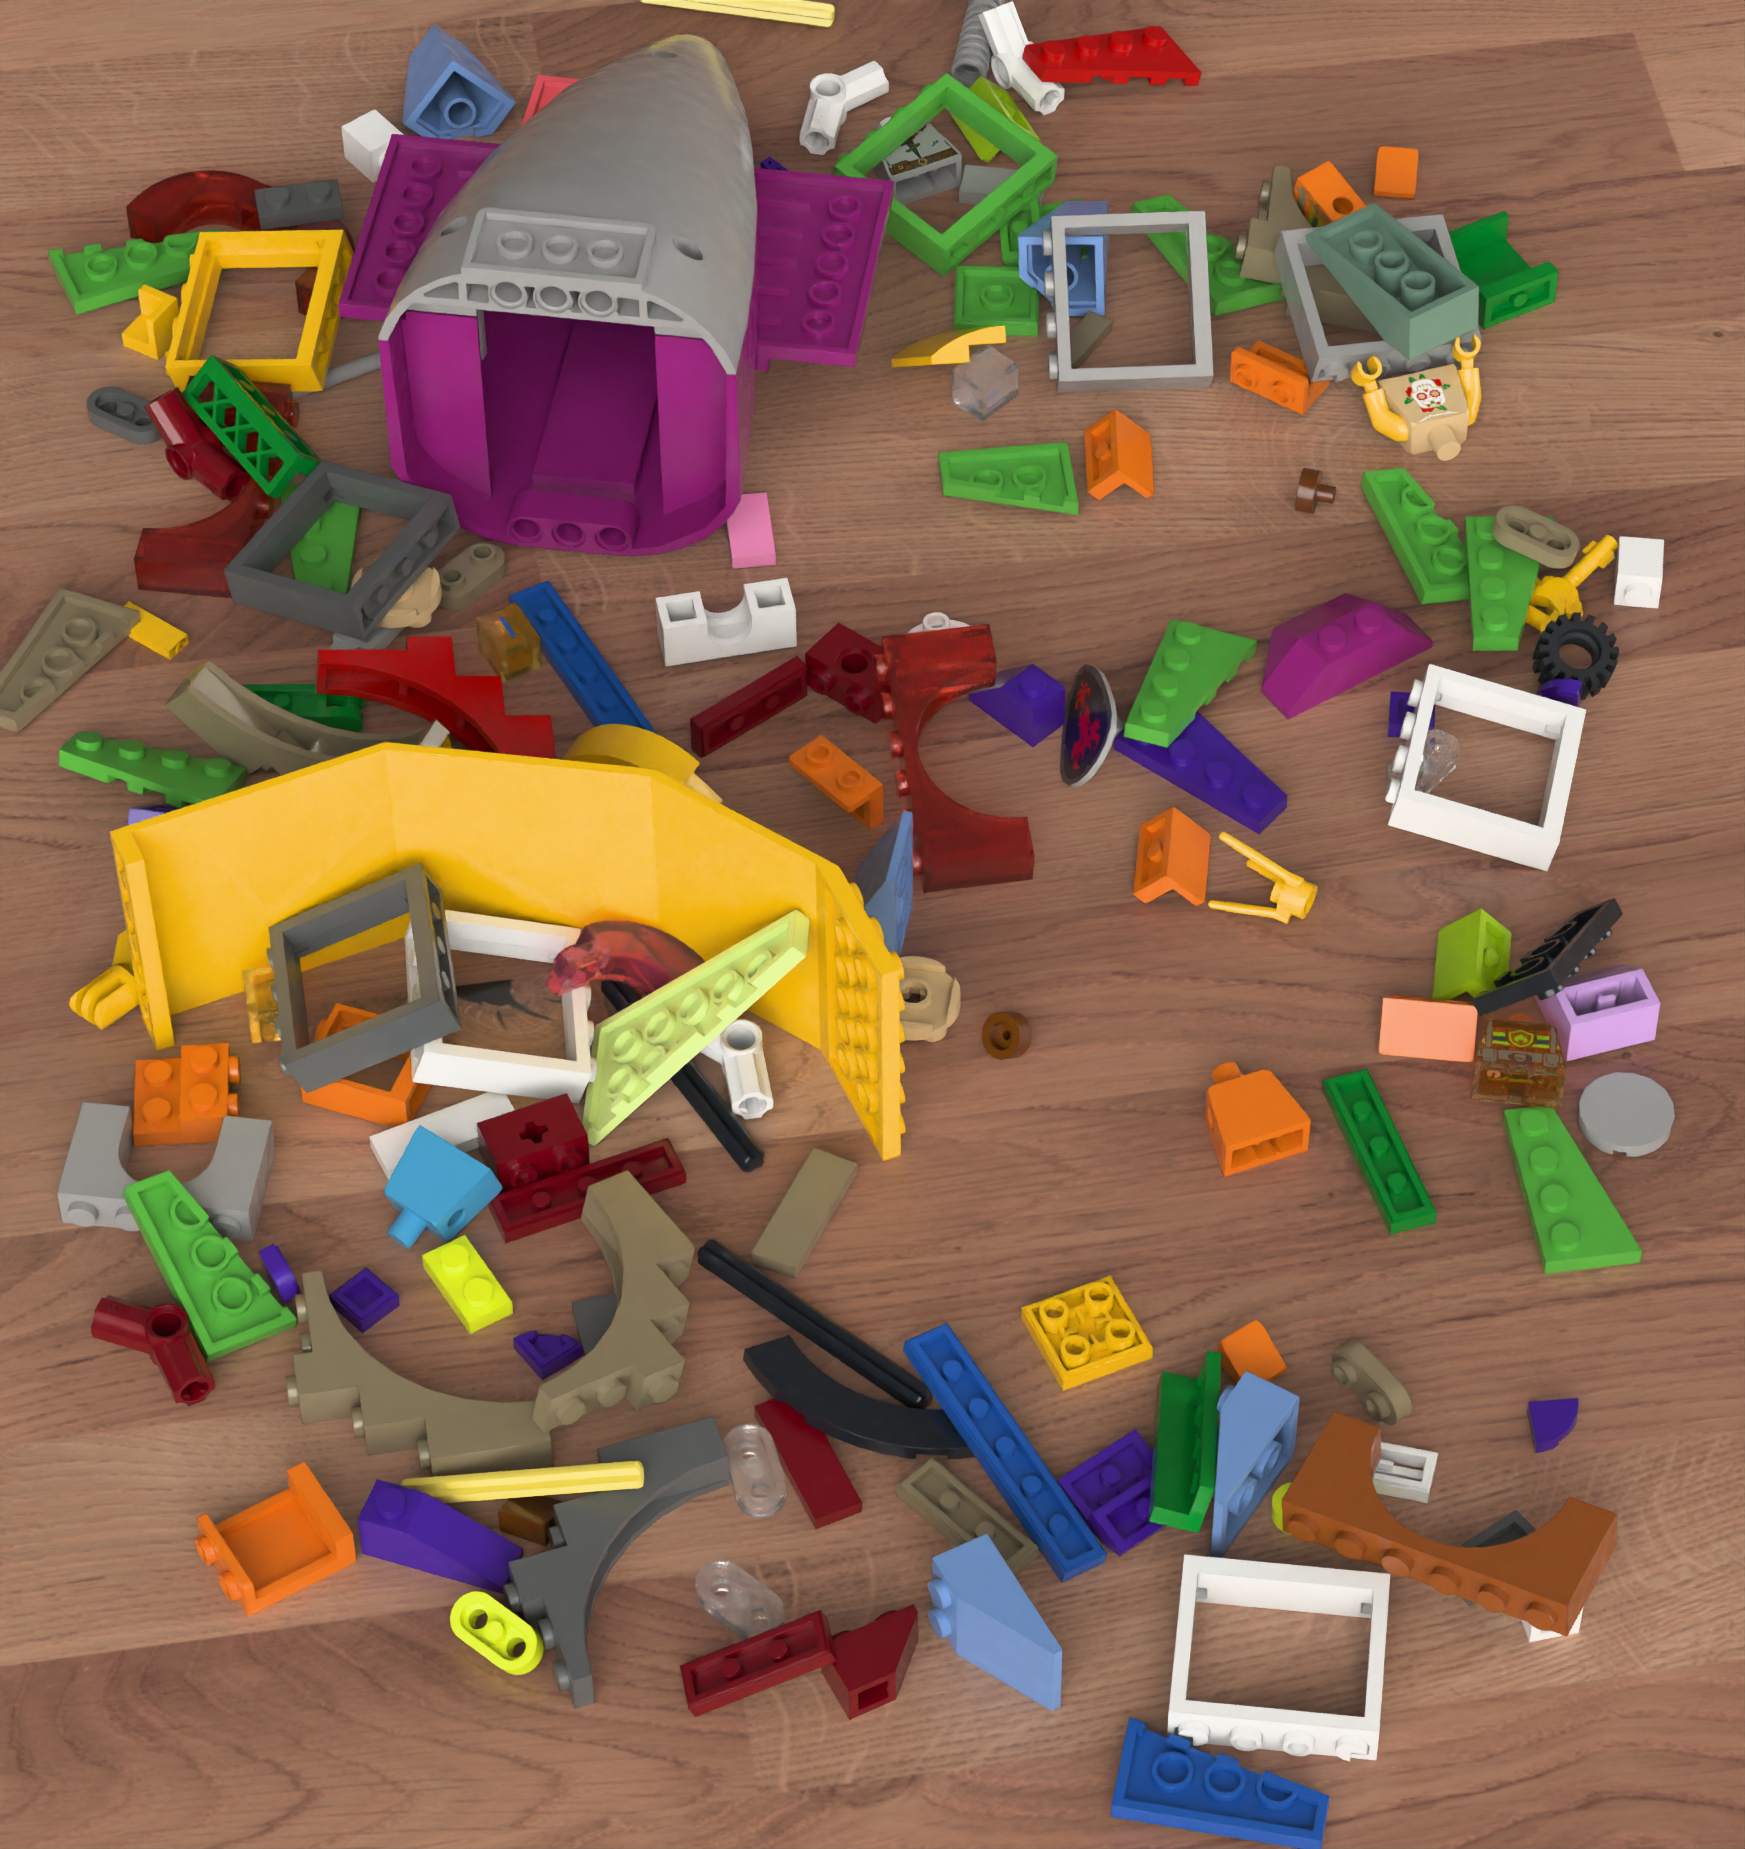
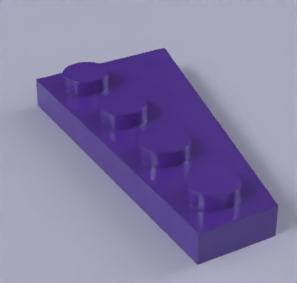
(1212, 771)

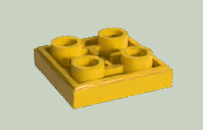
(1086, 1333)

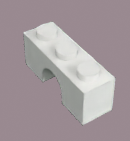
(758, 624)

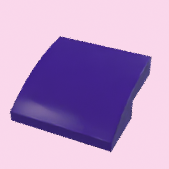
(1115, 1493)

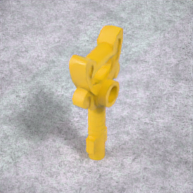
(1560, 594)

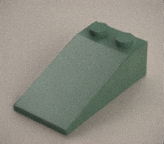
(1397, 280)

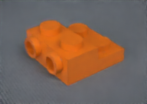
(185, 1096)

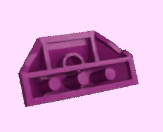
(1336, 650)

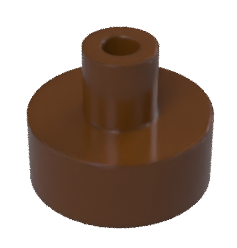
(1311, 491)
(1006, 1035)

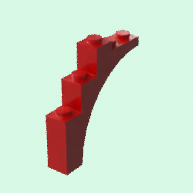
(426, 685)

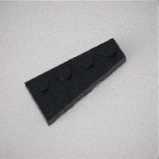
(1553, 962)

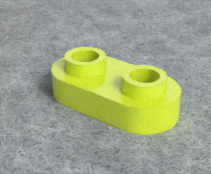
(499, 1634)

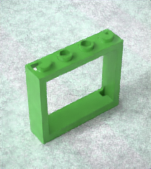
(948, 249)

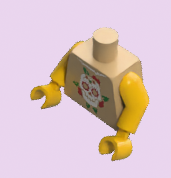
(1424, 407)

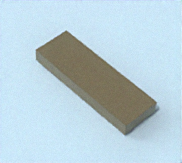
(804, 1213)
(963, 1514)

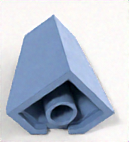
(451, 91)
(1084, 275)

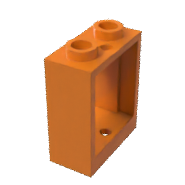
(364, 1101)

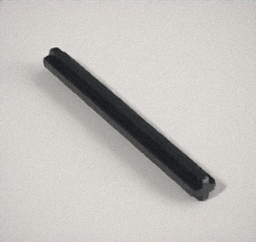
(700, 1094)
(814, 1325)

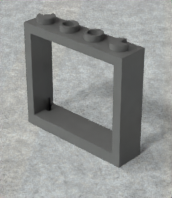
(381, 586)
(388, 1033)

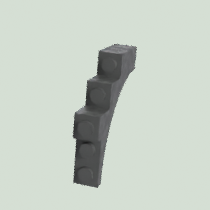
(593, 1532)

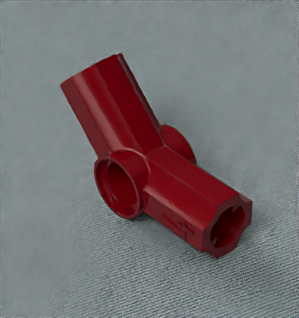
(194, 448)
(164, 1336)

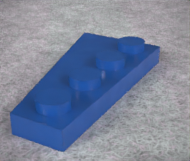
(1191, 1790)

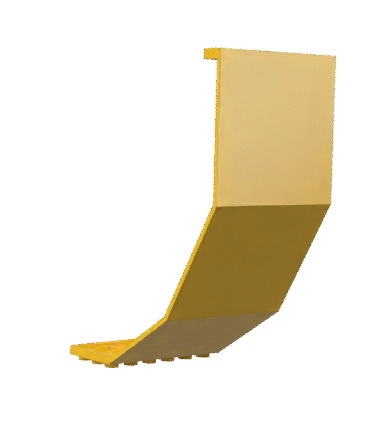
(515, 844)

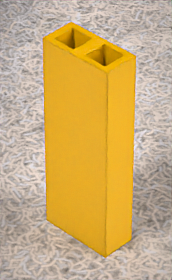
(157, 634)

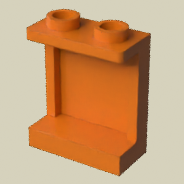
(277, 1544)

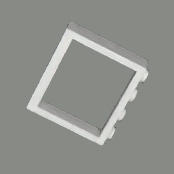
(1466, 824)
(501, 1070)
(1289, 1589)

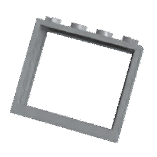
(1336, 362)
(1194, 375)

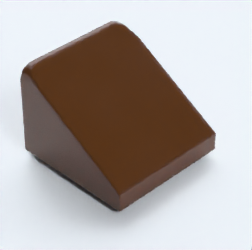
(528, 1518)

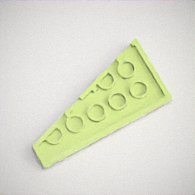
(670, 1026)

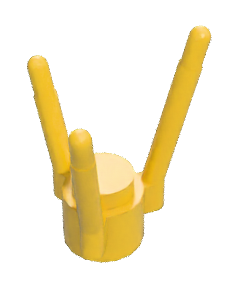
(1290, 892)

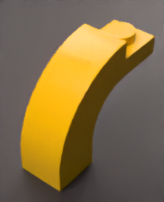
(638, 748)

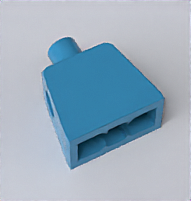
(436, 1189)

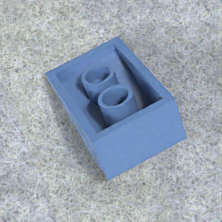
(887, 881)
(1253, 1450)
(994, 1621)

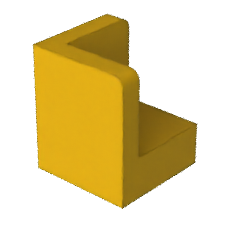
(152, 329)

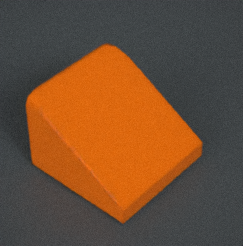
(1396, 172)
(1251, 1351)

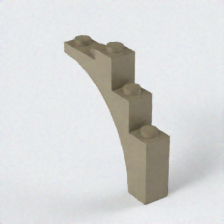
(266, 736)
(635, 1353)
(395, 1414)

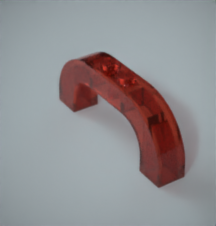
(211, 199)

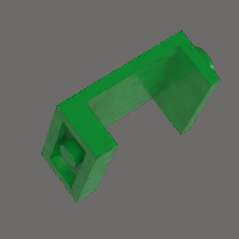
(1504, 279)

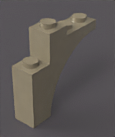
(1259, 244)

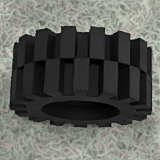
(1581, 634)

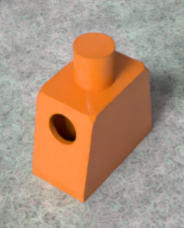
(1252, 1119)

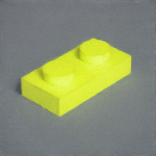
(467, 1284)

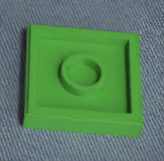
(995, 298)

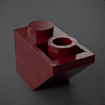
(872, 1661)

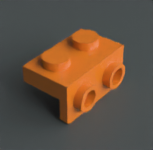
(1275, 376)
(841, 780)

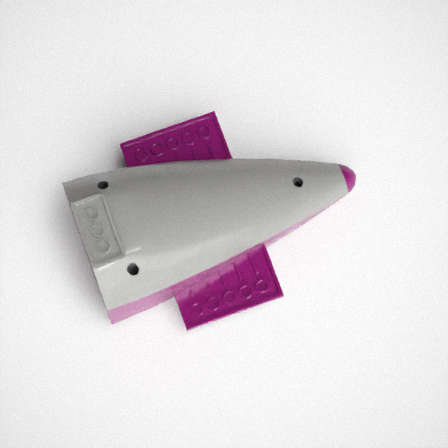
(598, 301)

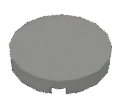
(1626, 1114)

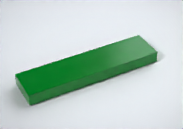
(1379, 1151)

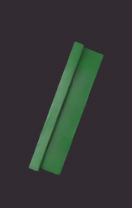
(262, 418)
(1185, 1446)

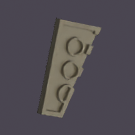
(57, 651)

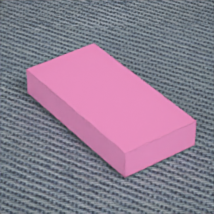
(751, 533)

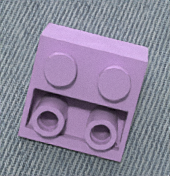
(1603, 1011)

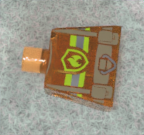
(1519, 1064)

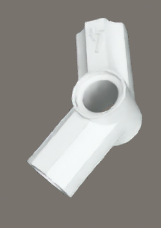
(1009, 69)
(832, 98)
(744, 1066)

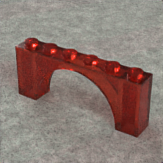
(195, 554)
(951, 841)

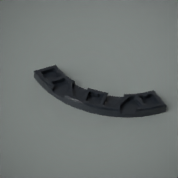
(848, 1414)

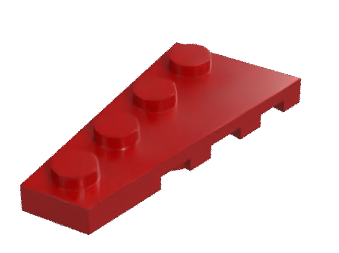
(1112, 57)

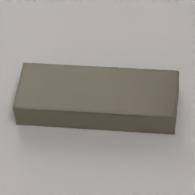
(1087, 337)

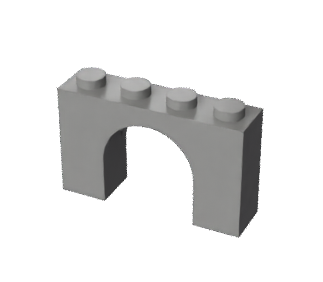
(227, 1190)

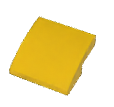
(948, 346)

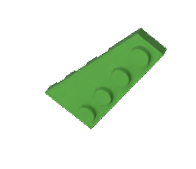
(1226, 288)
(1420, 538)
(328, 547)
(1498, 587)
(1182, 678)
(151, 769)
(207, 1278)

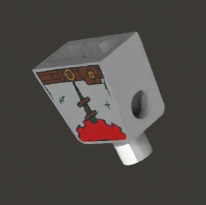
(921, 165)

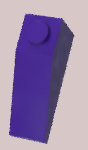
(433, 1538)

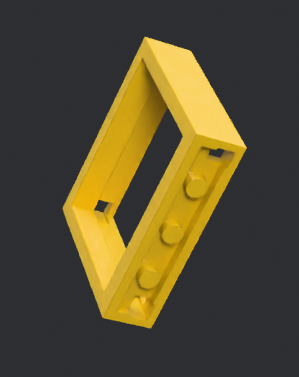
(264, 249)

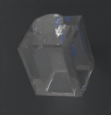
(985, 383)

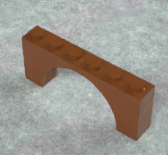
(1531, 1578)

